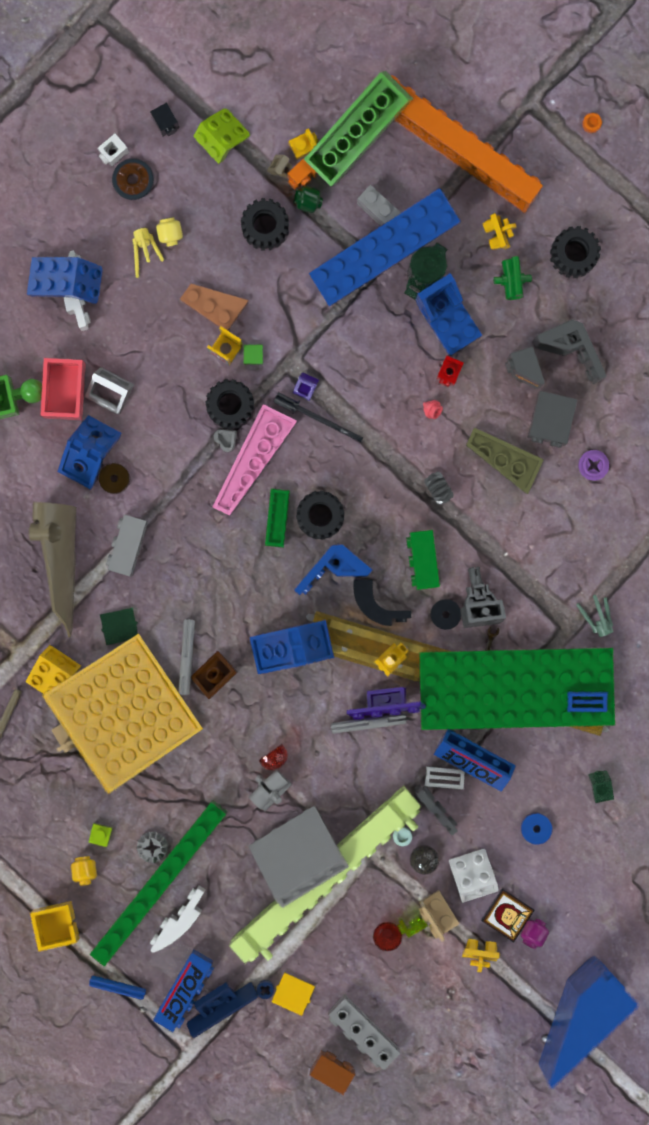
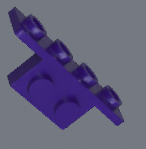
(386, 701)

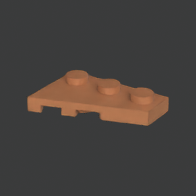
(214, 305)

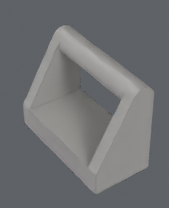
(112, 382)

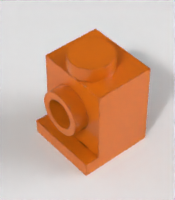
(301, 175)

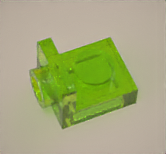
(416, 925)

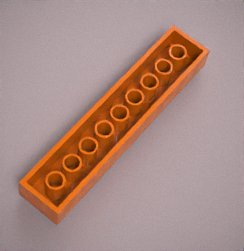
(468, 151)

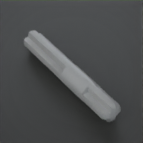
(186, 657)
(368, 723)

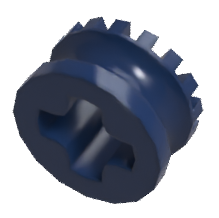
(266, 995)

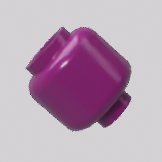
(534, 933)

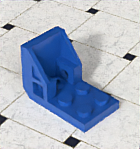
(447, 316)
(348, 566)
(291, 647)

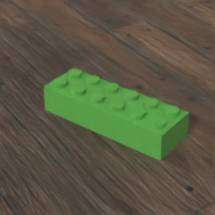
(358, 128)

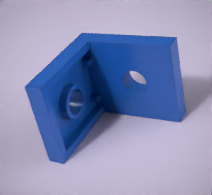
(87, 451)

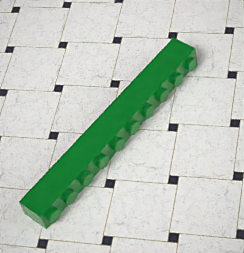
(158, 883)

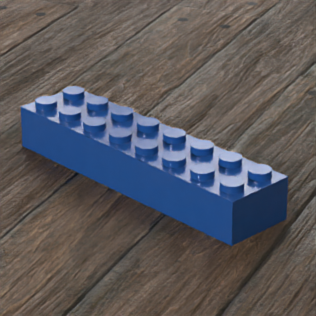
(385, 247)

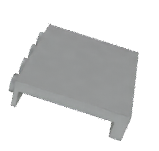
(298, 856)

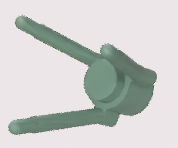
(602, 626)

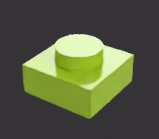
(100, 835)

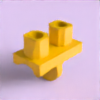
(501, 239)
(392, 658)
(471, 951)

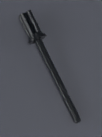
(293, 405)

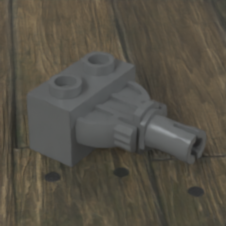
(480, 604)

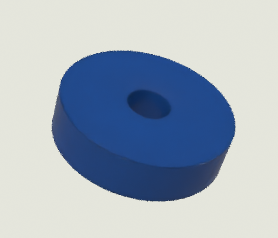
(536, 837)

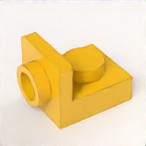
(303, 144)

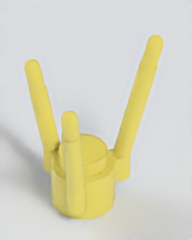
(143, 239)

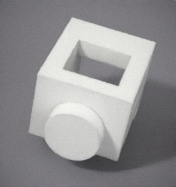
(112, 144)

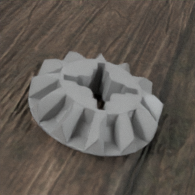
(158, 840)

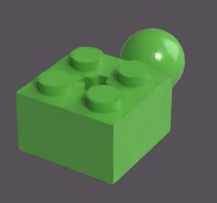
(30, 391)

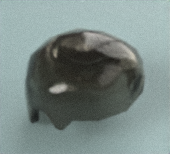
(424, 859)

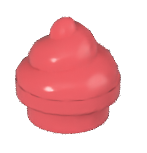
(432, 409)

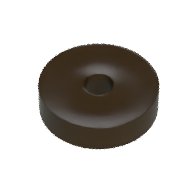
(106, 475)

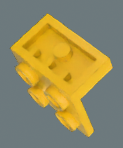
(51, 670)

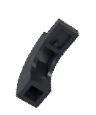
(365, 600)

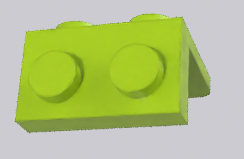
(220, 134)

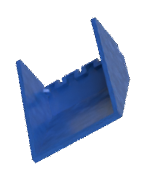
(587, 1014)

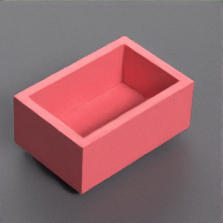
(63, 389)

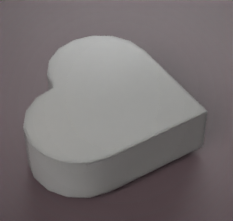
(226, 439)

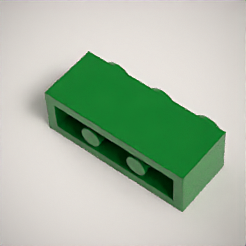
(423, 560)

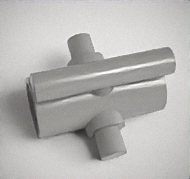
(269, 790)

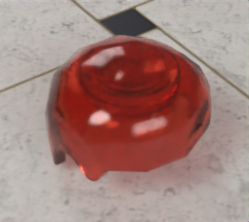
(274, 759)
(387, 936)

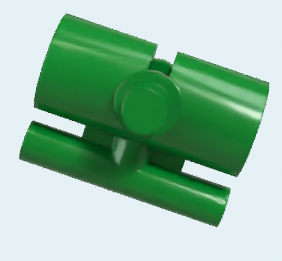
(512, 278)

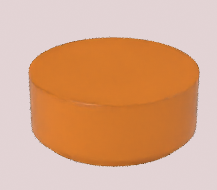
(592, 122)

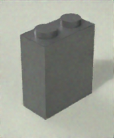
(552, 419)

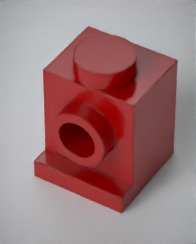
(455, 365)

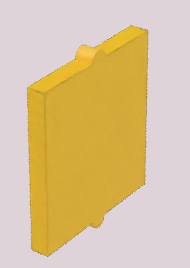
(293, 993)

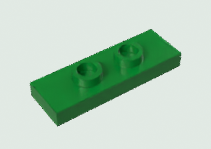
(277, 518)

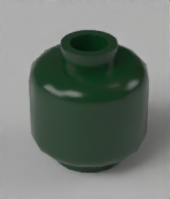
(308, 199)

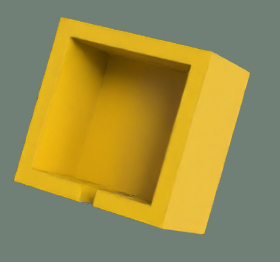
(54, 926)

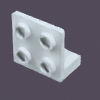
(473, 875)

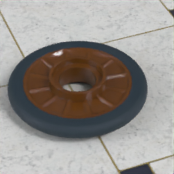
(137, 190)

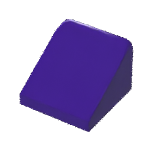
(305, 386)

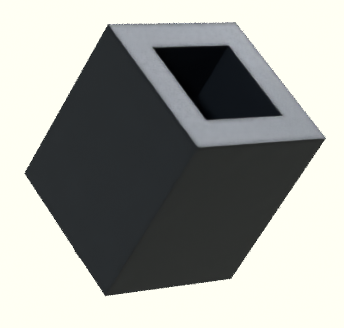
(165, 120)

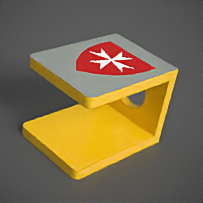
(225, 337)

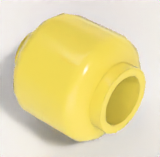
(169, 231)

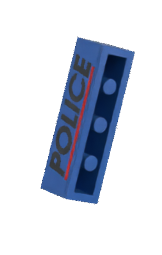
(474, 760)
(183, 990)

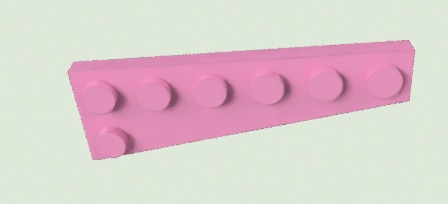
(259, 447)

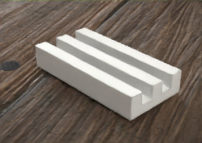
(428, 776)

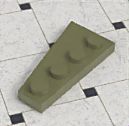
(510, 461)

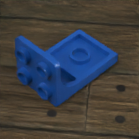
(64, 278)

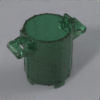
(426, 268)

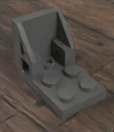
(558, 342)

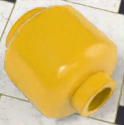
(83, 870)

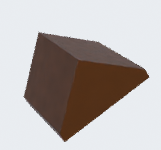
(214, 674)

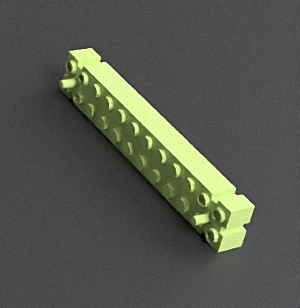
(354, 847)

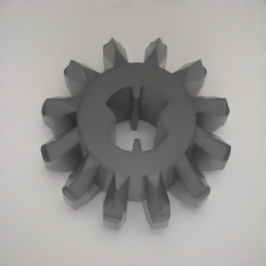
(438, 488)

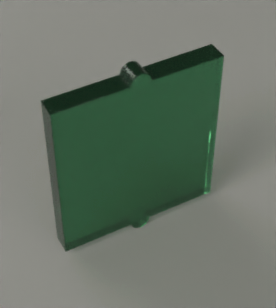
(119, 626)

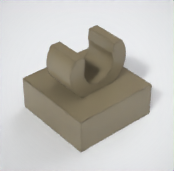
(278, 164)

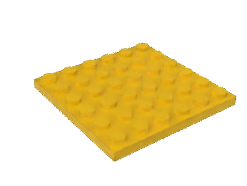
(122, 713)

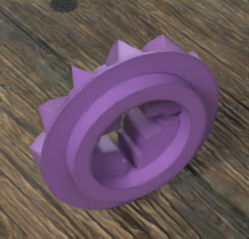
(594, 456)

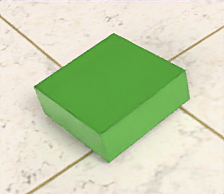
(253, 354)

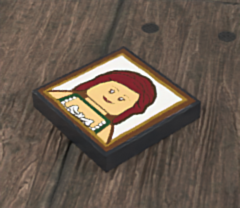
(507, 915)

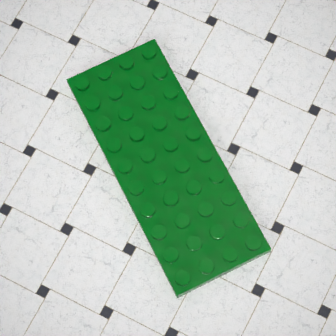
(514, 688)

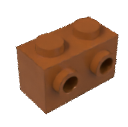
(332, 1071)

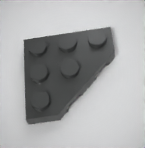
(436, 808)

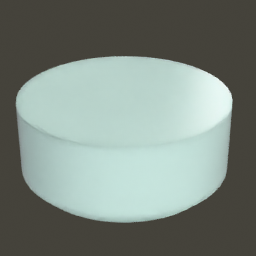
(402, 837)

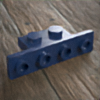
(219, 1005)

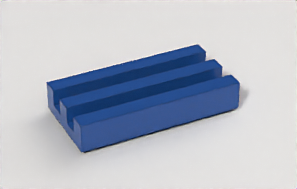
(570, 701)

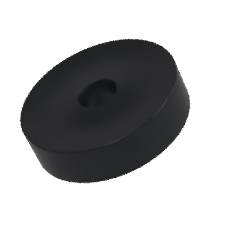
(454, 614)

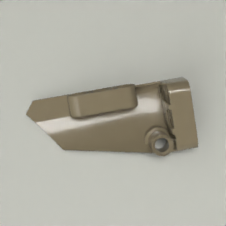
(56, 528)

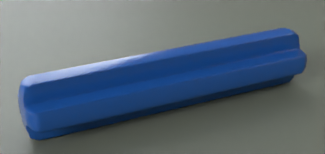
(117, 987)

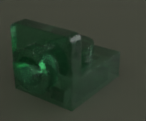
(601, 786)

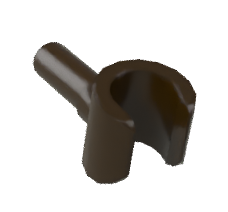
(490, 638)

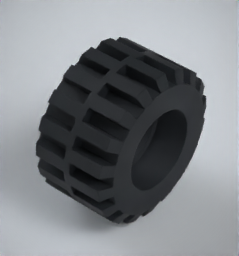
(265, 208)
(581, 237)
(222, 389)
(320, 498)

